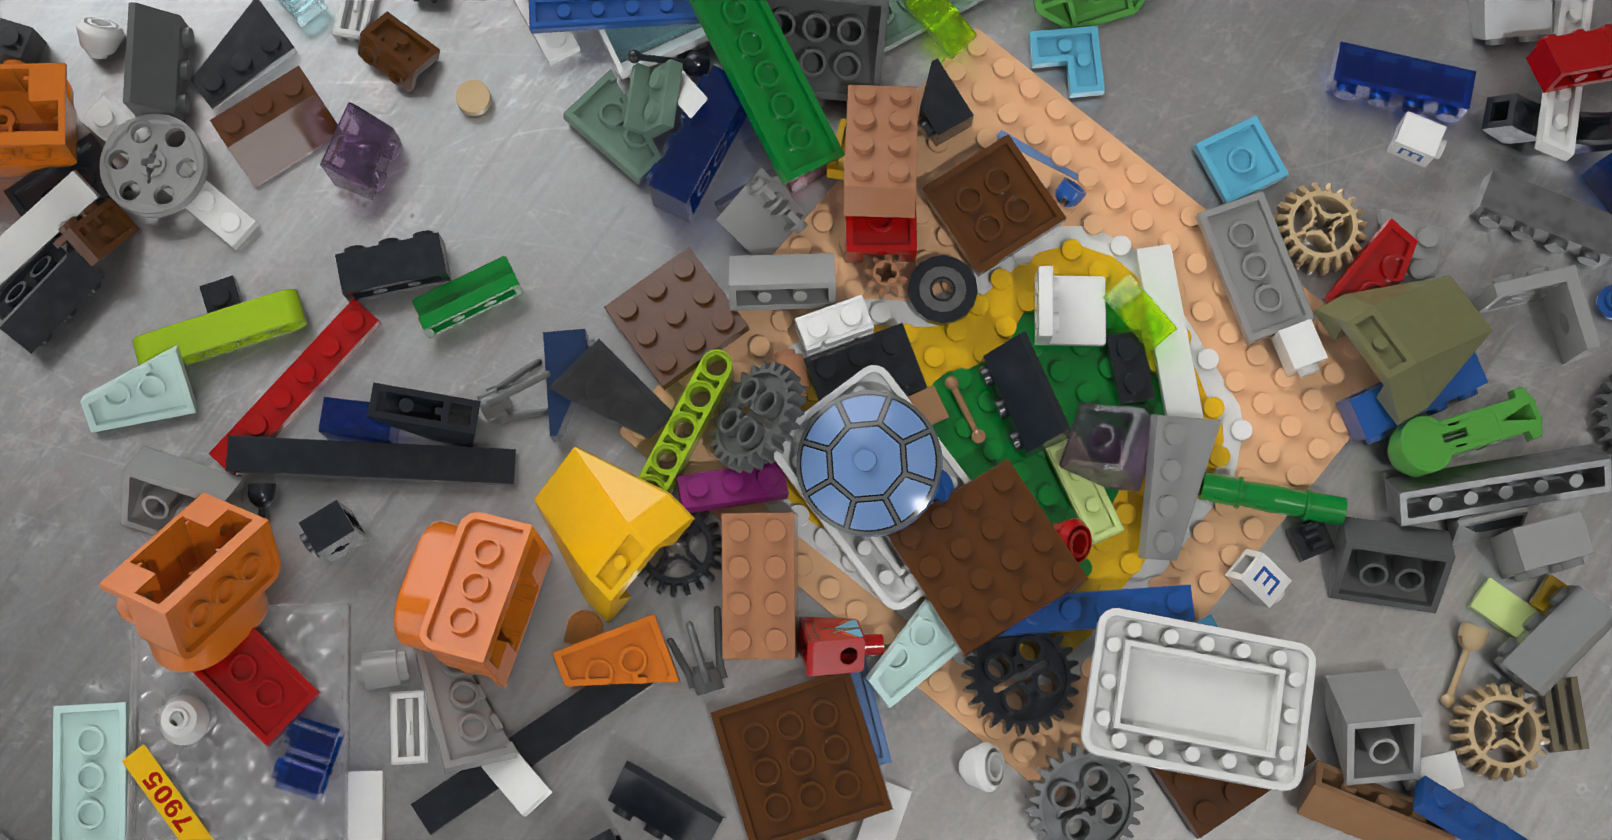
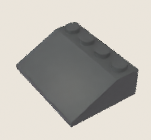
(835, 41)

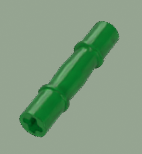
(1273, 499)

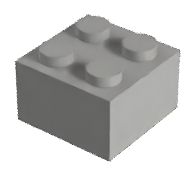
(1542, 547)

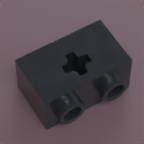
(332, 532)

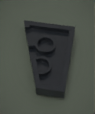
(613, 391)

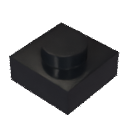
(221, 294)

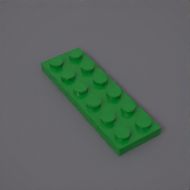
(769, 85)

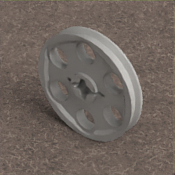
(145, 153)

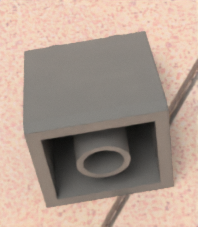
(1504, 19)
(1374, 726)

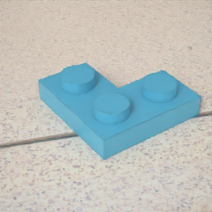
(1076, 50)

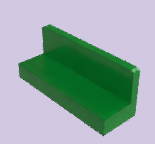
(467, 296)

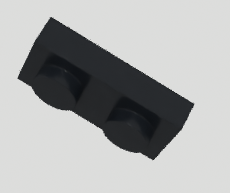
(1129, 368)

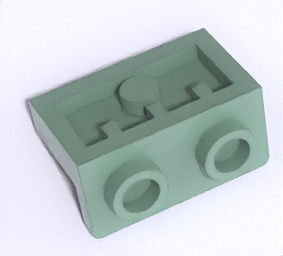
(653, 98)

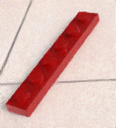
(303, 377)

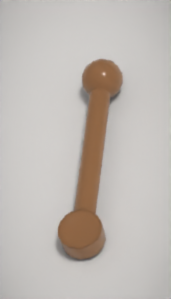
(978, 436)

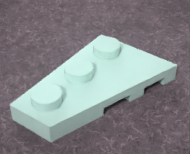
(142, 395)

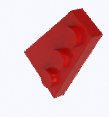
(1379, 264)

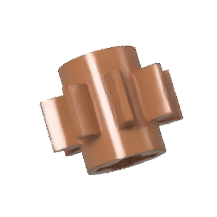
(875, 274)

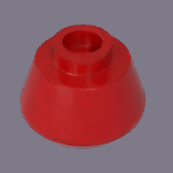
(1076, 537)

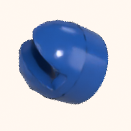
(1070, 191)

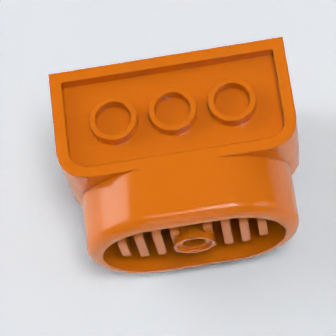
(36, 118)
(198, 583)
(472, 593)

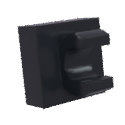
(1309, 539)

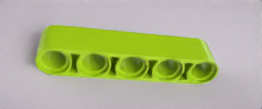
(225, 328)
(688, 413)

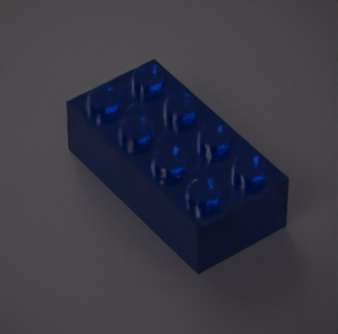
(697, 148)

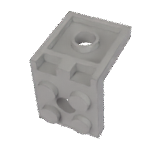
(1563, 303)

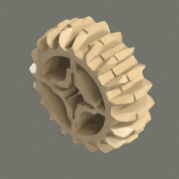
(1310, 203)
(1522, 713)

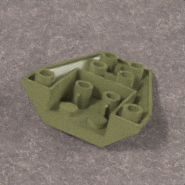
(1409, 337)

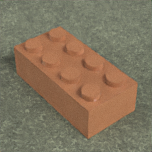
(881, 151)
(760, 586)

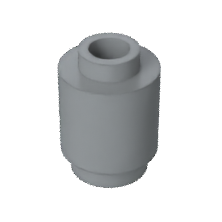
(382, 669)

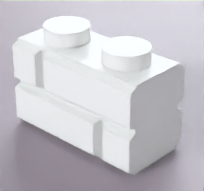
(834, 326)

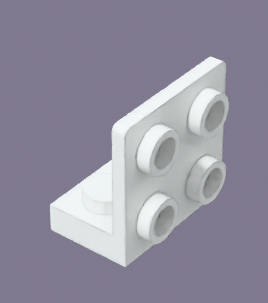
(1069, 309)

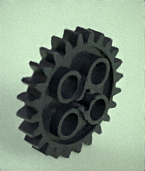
(1036, 704)

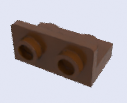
(396, 50)
(98, 232)

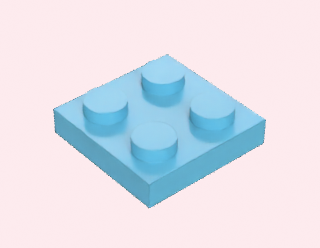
(1241, 160)

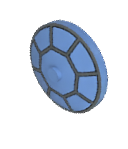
(869, 463)

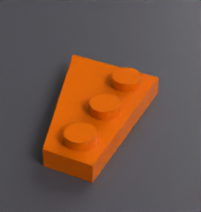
(619, 656)

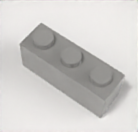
(781, 281)

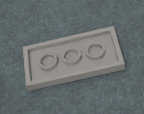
(1254, 267)

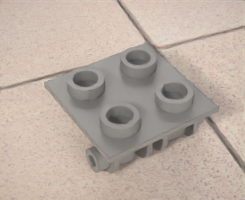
(762, 215)

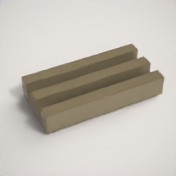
(1576, 713)

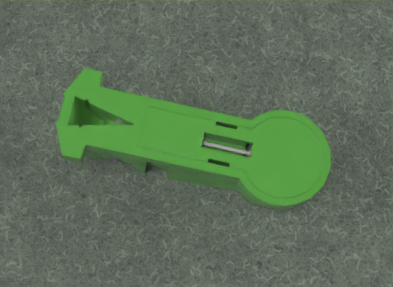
(1429, 444)

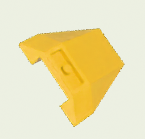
(607, 525)

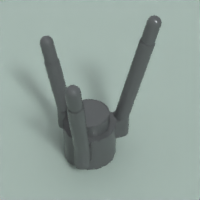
(497, 399)
(705, 676)

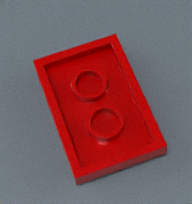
(260, 687)

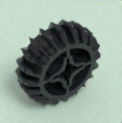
(700, 569)

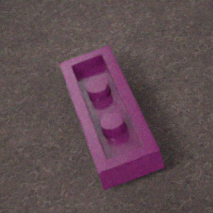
(731, 489)

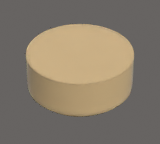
(473, 98)

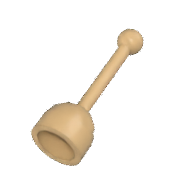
(1471, 639)

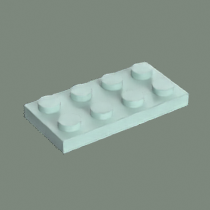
(89, 771)

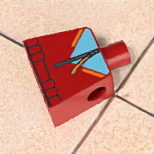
(835, 645)

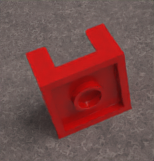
(880, 237)

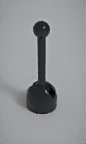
(694, 62)
(261, 495)

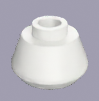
(99, 36)
(190, 726)
(983, 767)

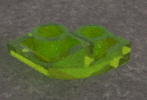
(943, 24)
(1139, 312)

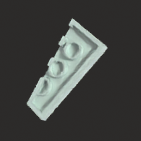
(912, 656)

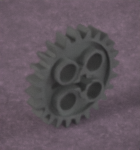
(744, 441)
(1073, 772)

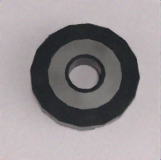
(945, 270)

